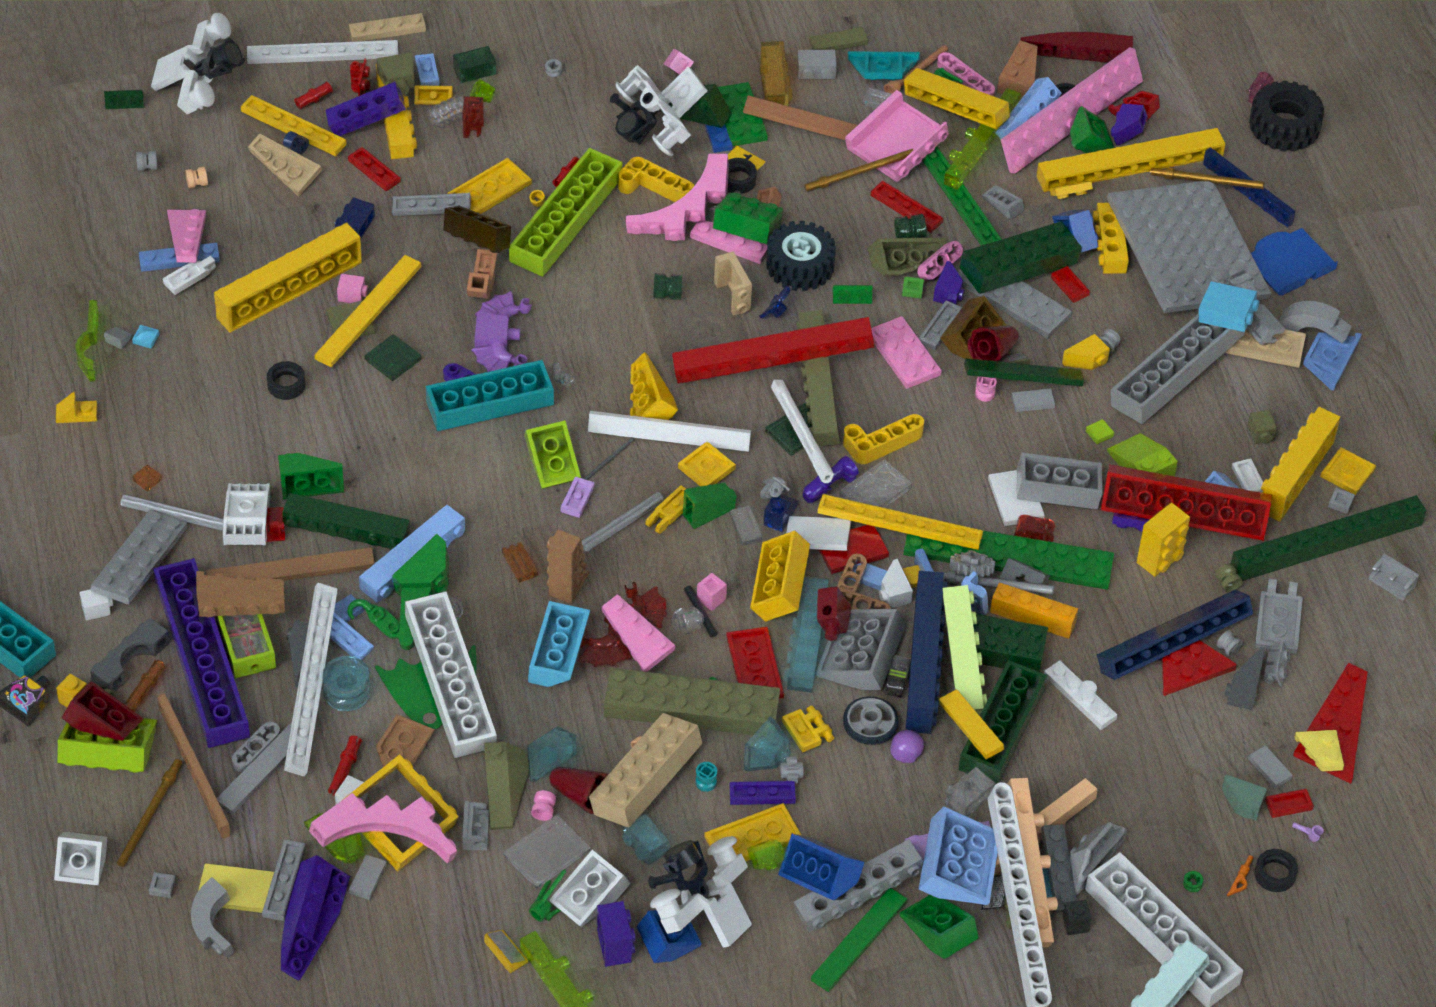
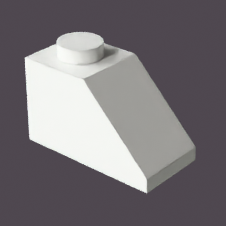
(895, 586)

